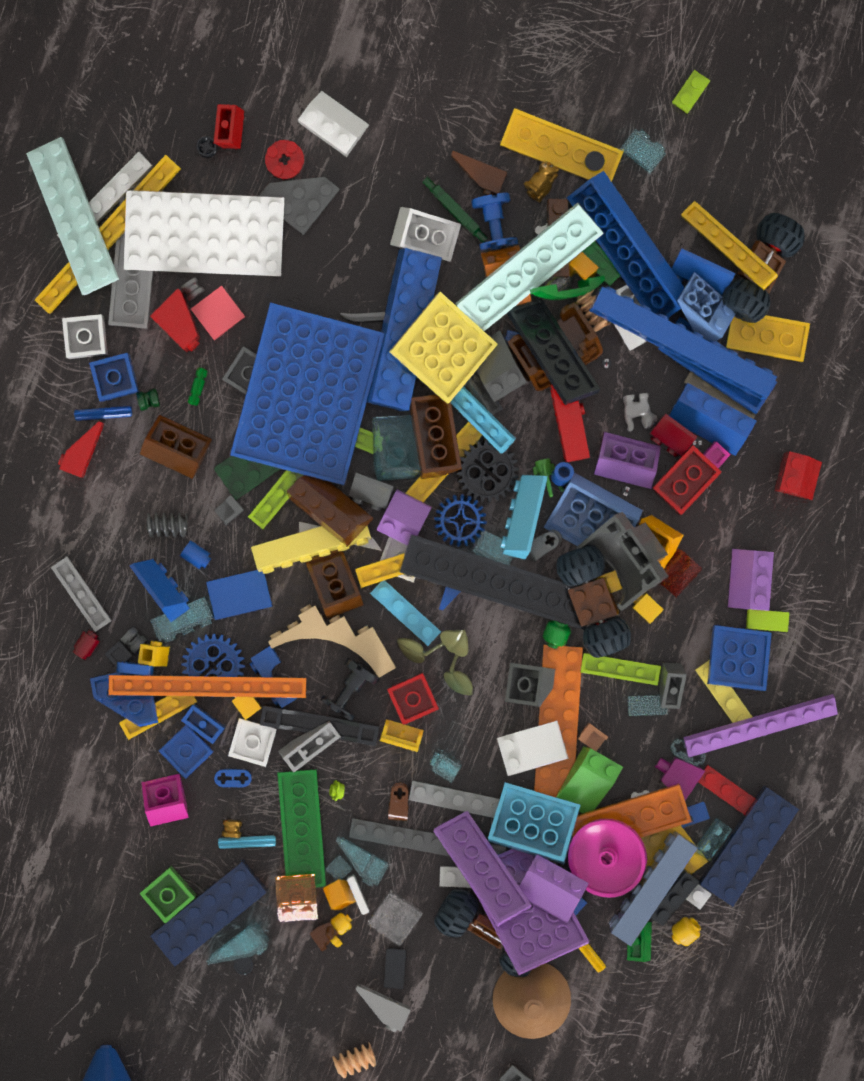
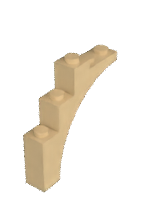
(313, 625)

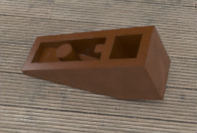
(483, 175)

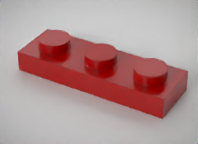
(726, 790)

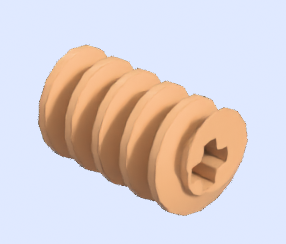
(586, 301)
(355, 1060)

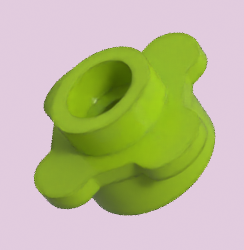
(336, 790)

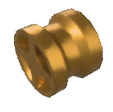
(232, 828)

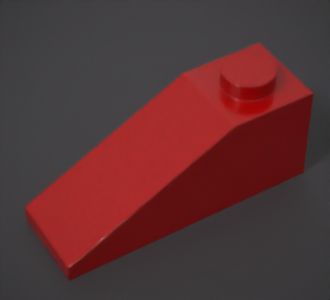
(79, 454)

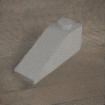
(308, 745)
(388, 1010)

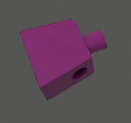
(679, 773)

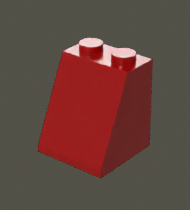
(177, 321)
(798, 475)

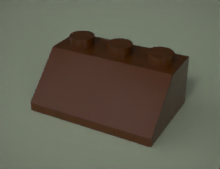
(175, 446)

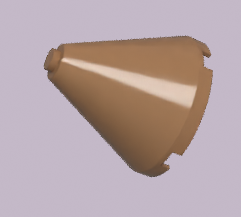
(533, 1003)

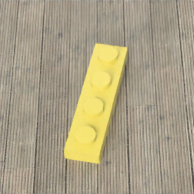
(725, 697)

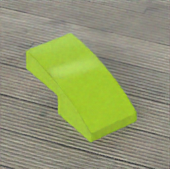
(767, 620)

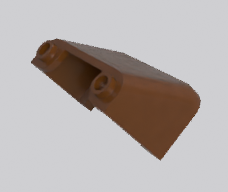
(578, 333)

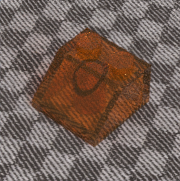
(296, 898)

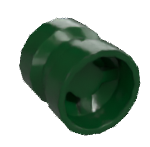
(143, 399)

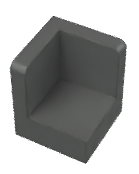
(229, 510)

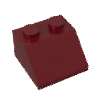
(672, 435)

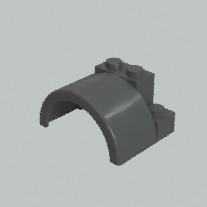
(632, 554)

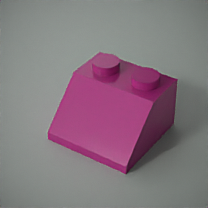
(164, 800)

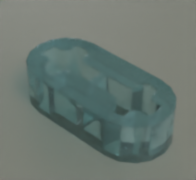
(683, 755)

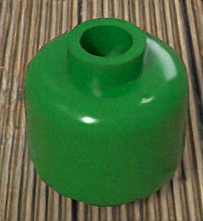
(556, 634)

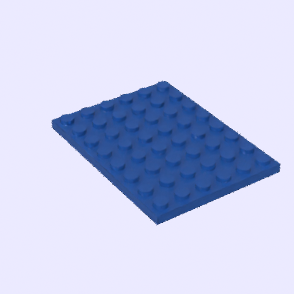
(307, 393)

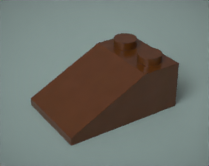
(334, 583)

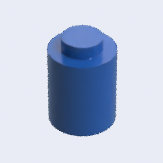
(562, 474)
(195, 555)

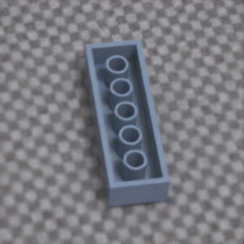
(653, 888)

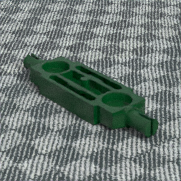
(455, 210)

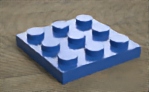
(739, 658)

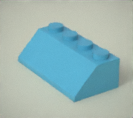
(524, 515)

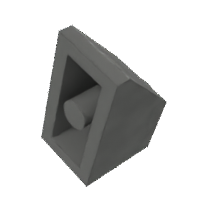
(671, 685)

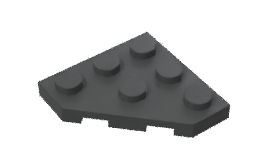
(303, 199)

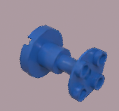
(493, 214)

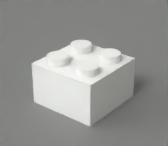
(85, 336)

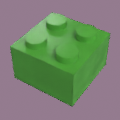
(168, 894)

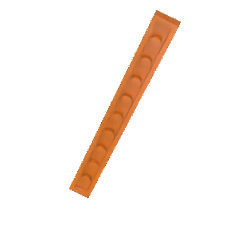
(207, 686)

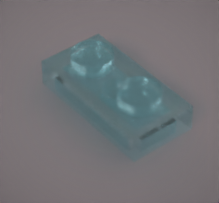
(713, 839)

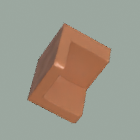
(592, 737)

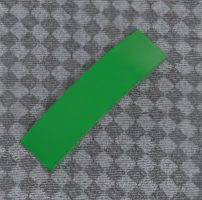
(551, 292)

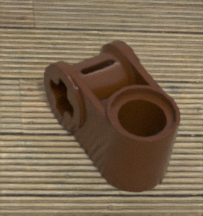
(398, 804)

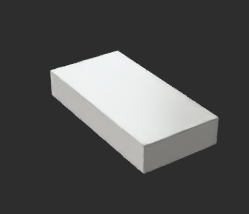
(358, 895)

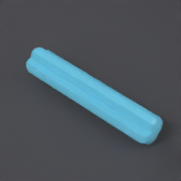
(245, 842)

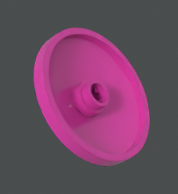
(608, 857)

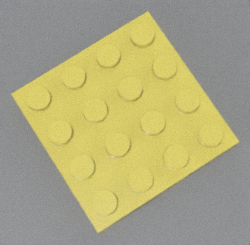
(443, 347)

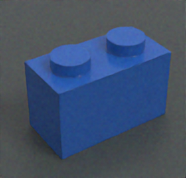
(203, 723)

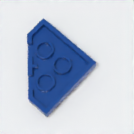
(135, 708)

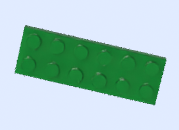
(301, 824)

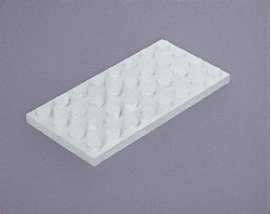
(203, 233)

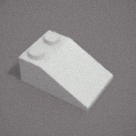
(425, 233)
(532, 748)

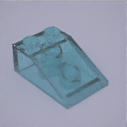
(394, 448)
(243, 945)

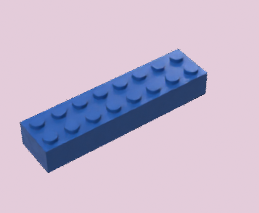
(629, 246)
(409, 295)

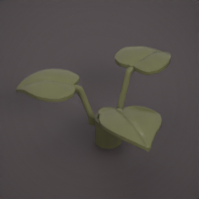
(456, 643)

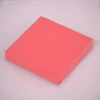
(218, 313)

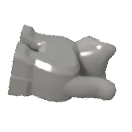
(636, 409)

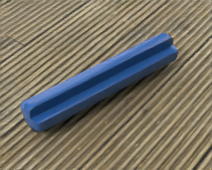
(103, 413)

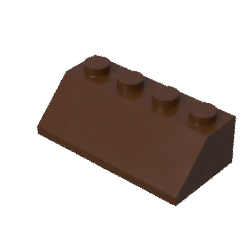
(434, 436)
(329, 508)

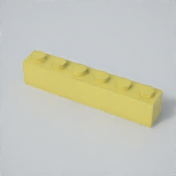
(300, 548)

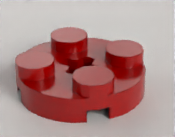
(277, 168)

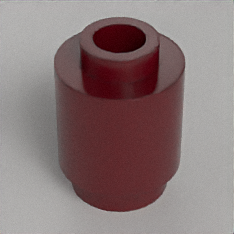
(86, 644)

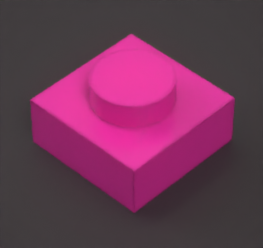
(716, 454)

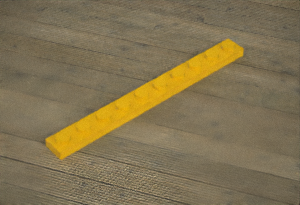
(110, 231)

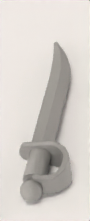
(364, 316)

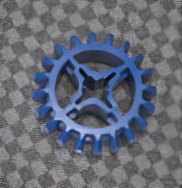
(458, 537)

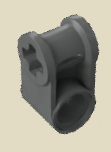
(542, 546)

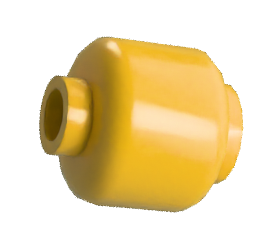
(685, 931)

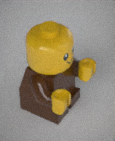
(329, 932)

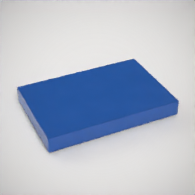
(239, 594)

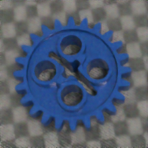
(201, 652)

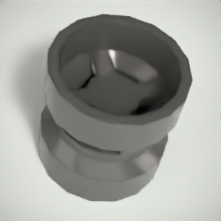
(135, 644)

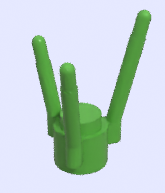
(544, 468)

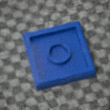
(186, 751)

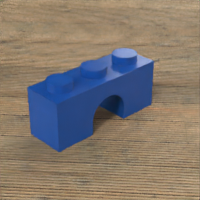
(264, 664)

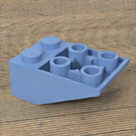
(705, 309)

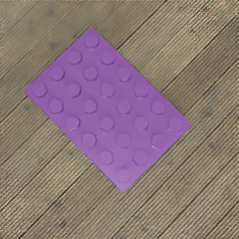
(535, 934)

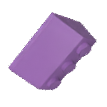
(627, 460)
(750, 579)
(552, 888)

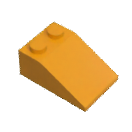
(666, 535)

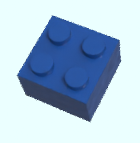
(114, 377)

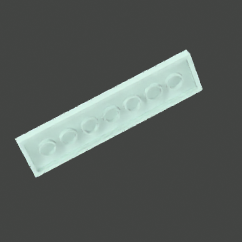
(72, 216)
(530, 267)

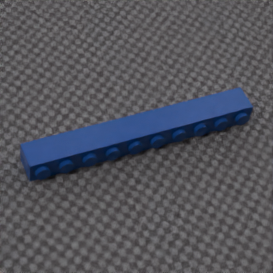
(683, 343)

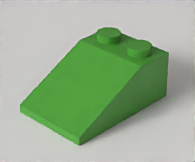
(589, 780)

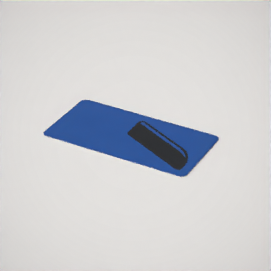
(697, 814)

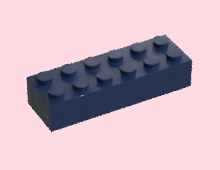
(748, 846)
(209, 913)

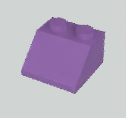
(403, 517)

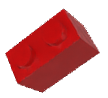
(229, 126)

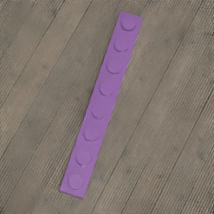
(760, 725)

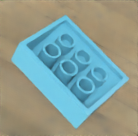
(534, 823)

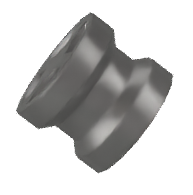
(192, 289)

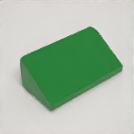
(641, 948)

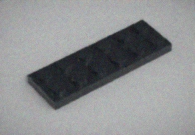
(553, 351)

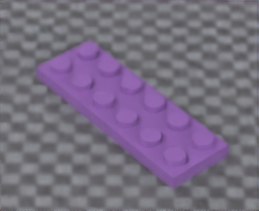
(482, 868)

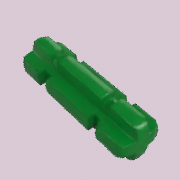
(197, 386)

